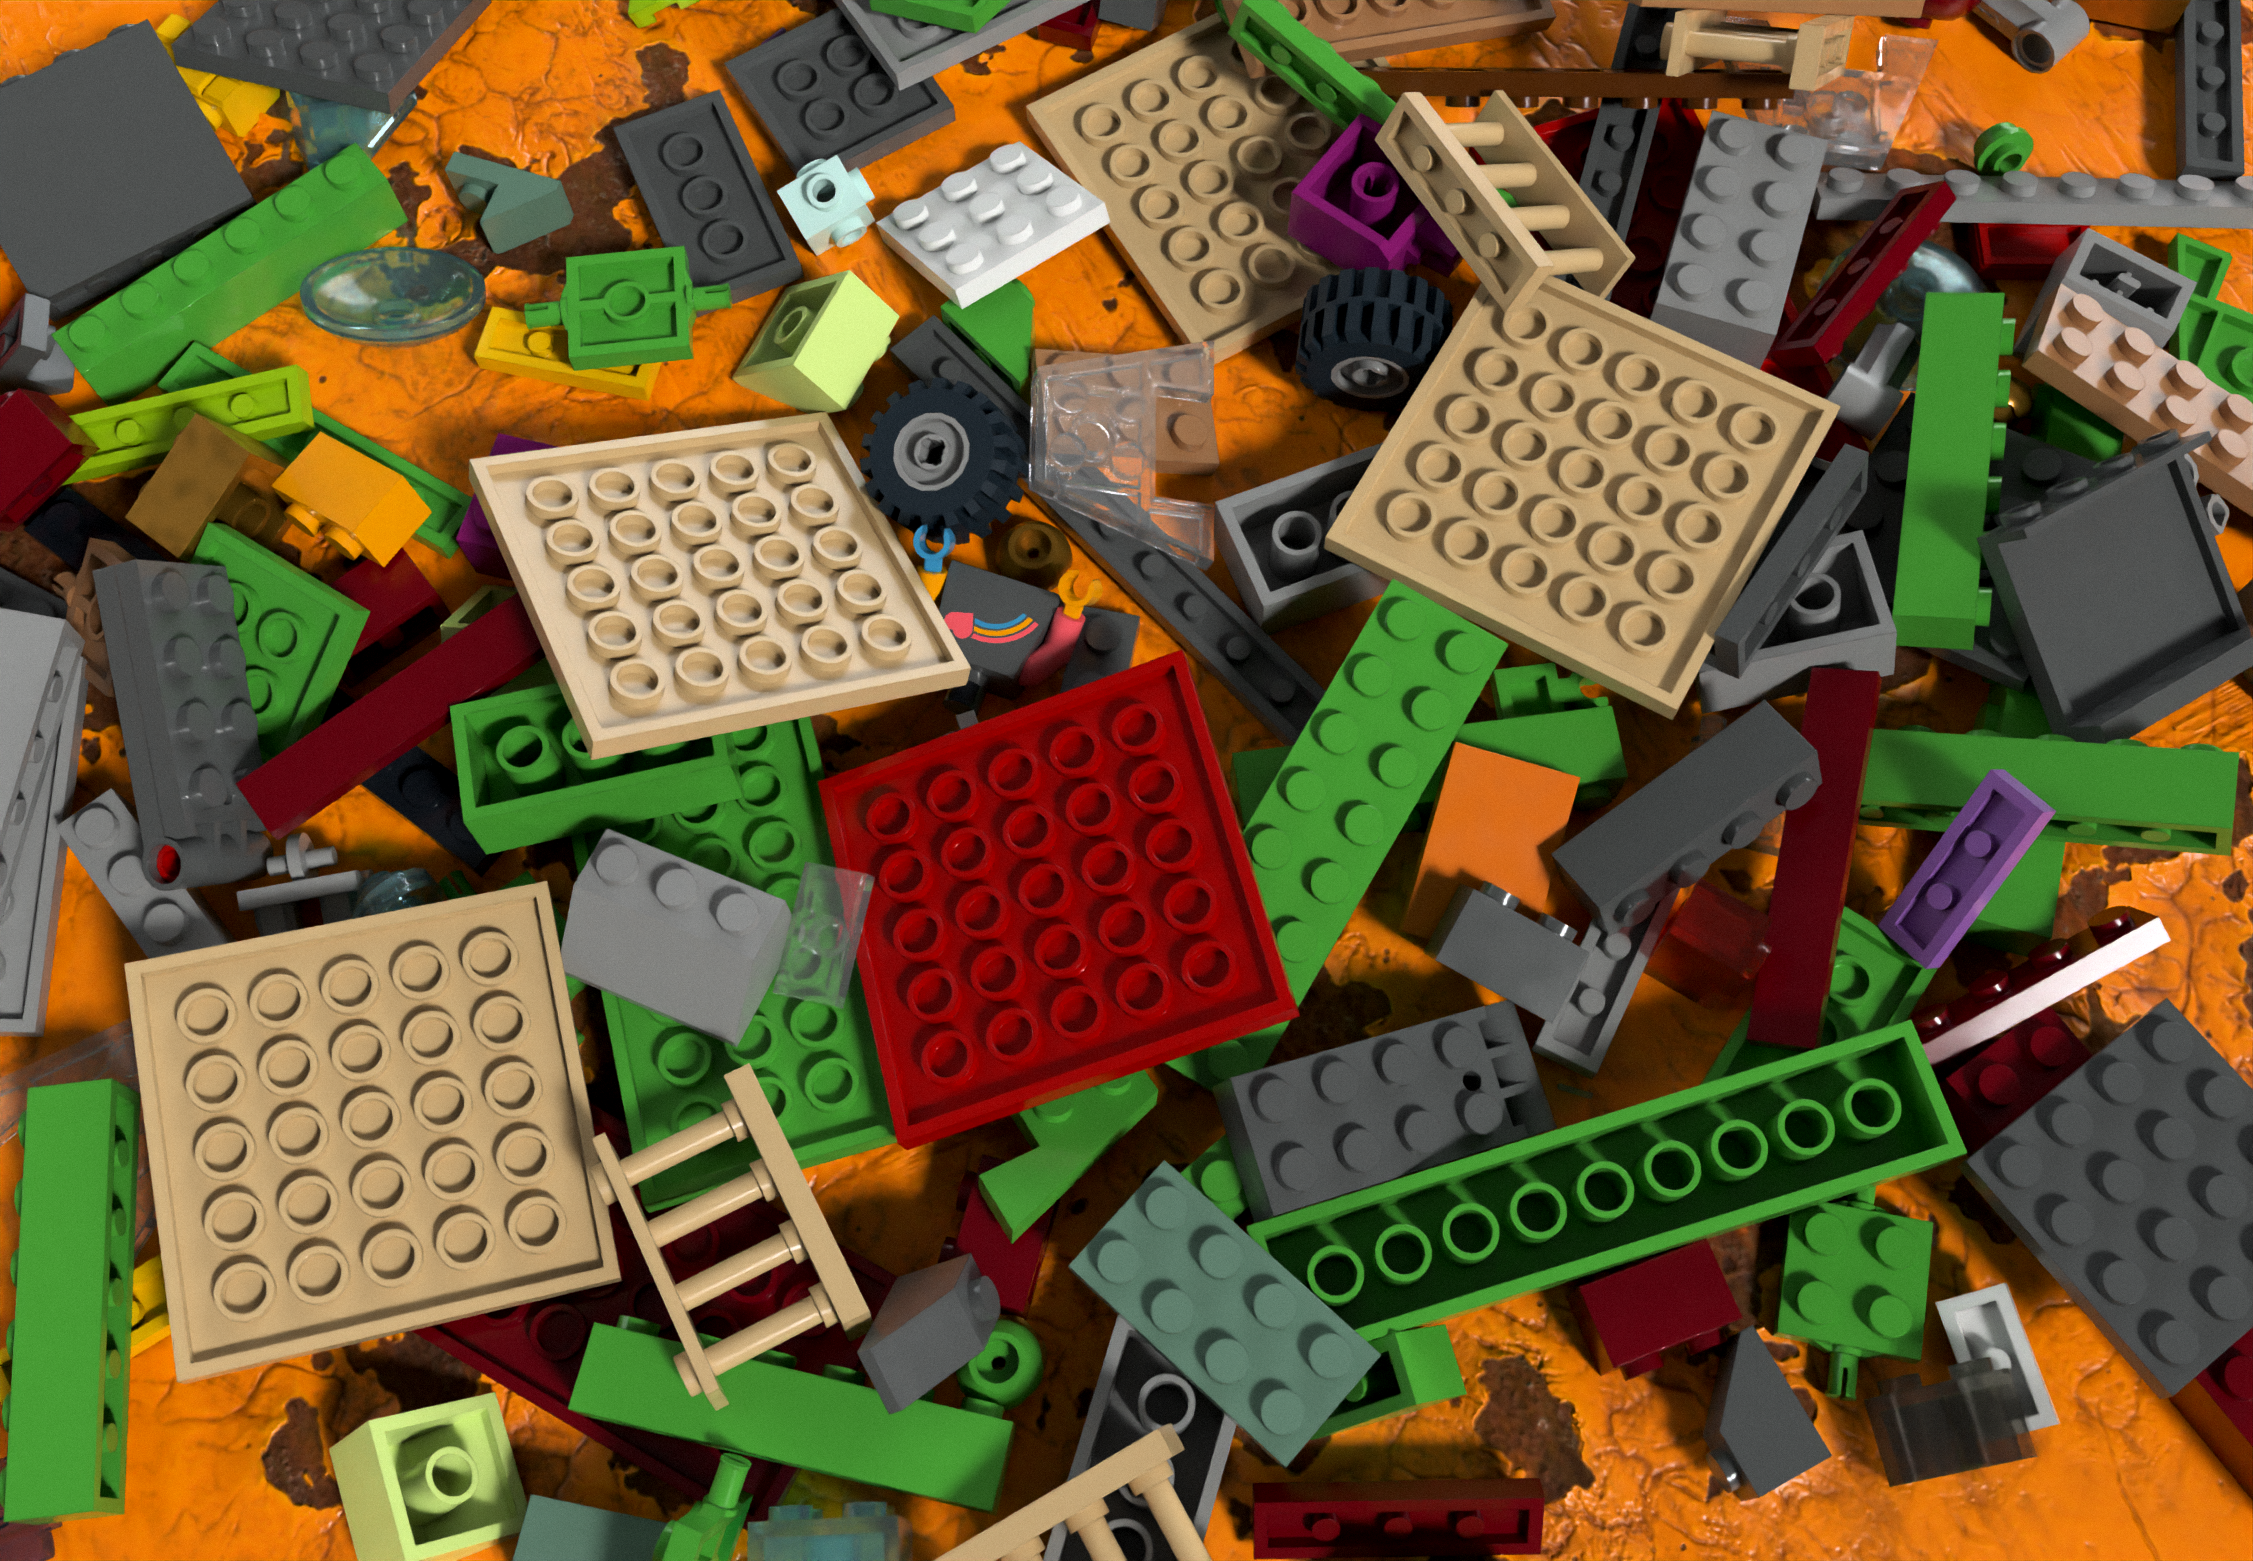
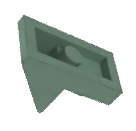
(513, 202)

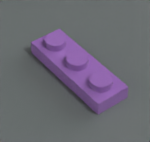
(1966, 868)

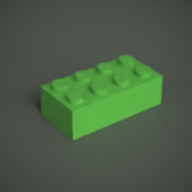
(534, 782)

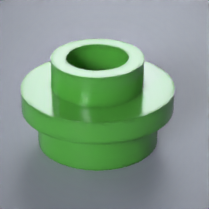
(2002, 149)

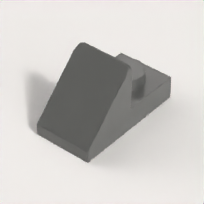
(30, 353)

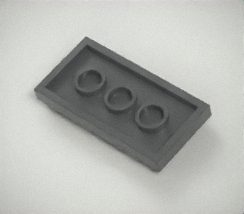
(709, 197)

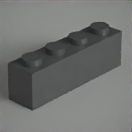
(1689, 818)

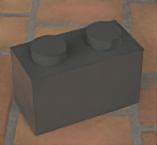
(1507, 951)

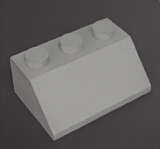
(1831, 623)
(673, 936)

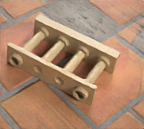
(1811, 53)
(1479, 220)
(801, 1237)
(1083, 1509)

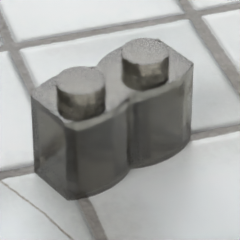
(1950, 1424)

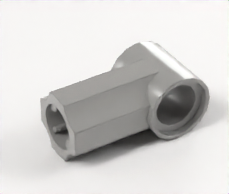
(2038, 29)
(1872, 382)

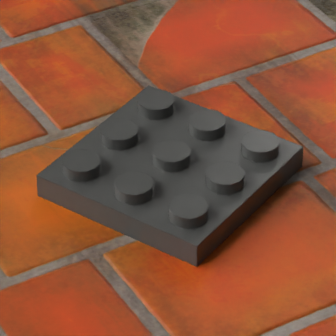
(829, 96)

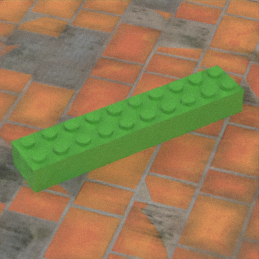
(1621, 1185)

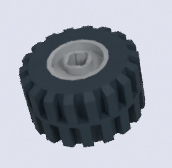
(1370, 337)
(944, 460)

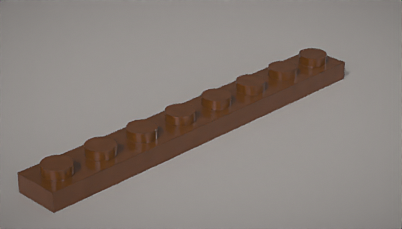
(1583, 86)

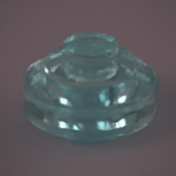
(396, 891)

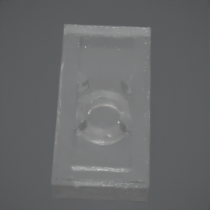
(824, 935)

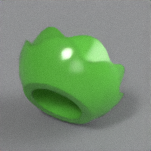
(1021, 1371)

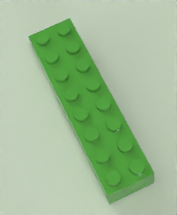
(1353, 790)

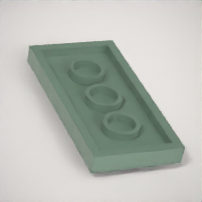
(1224, 1313)

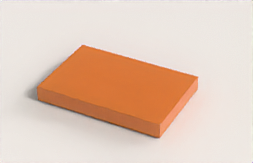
(1489, 824)

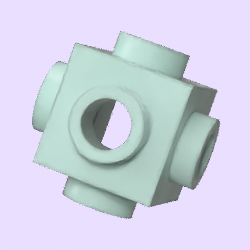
(829, 204)

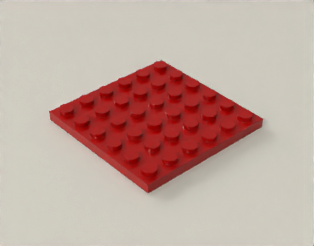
(1053, 902)

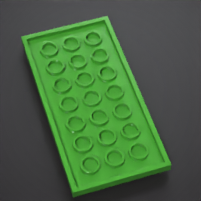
(807, 1056)

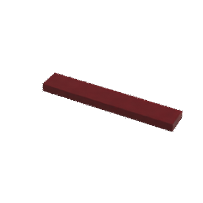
(392, 718)
(1815, 865)

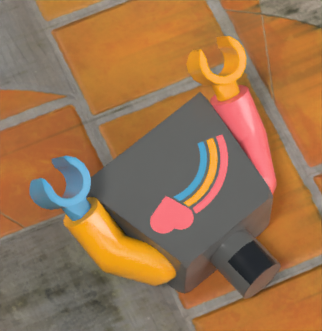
(1003, 626)

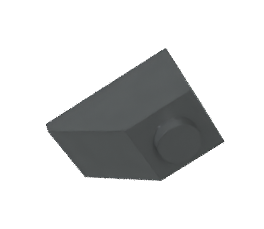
(928, 1329)
(1756, 1422)

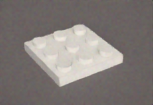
(992, 223)

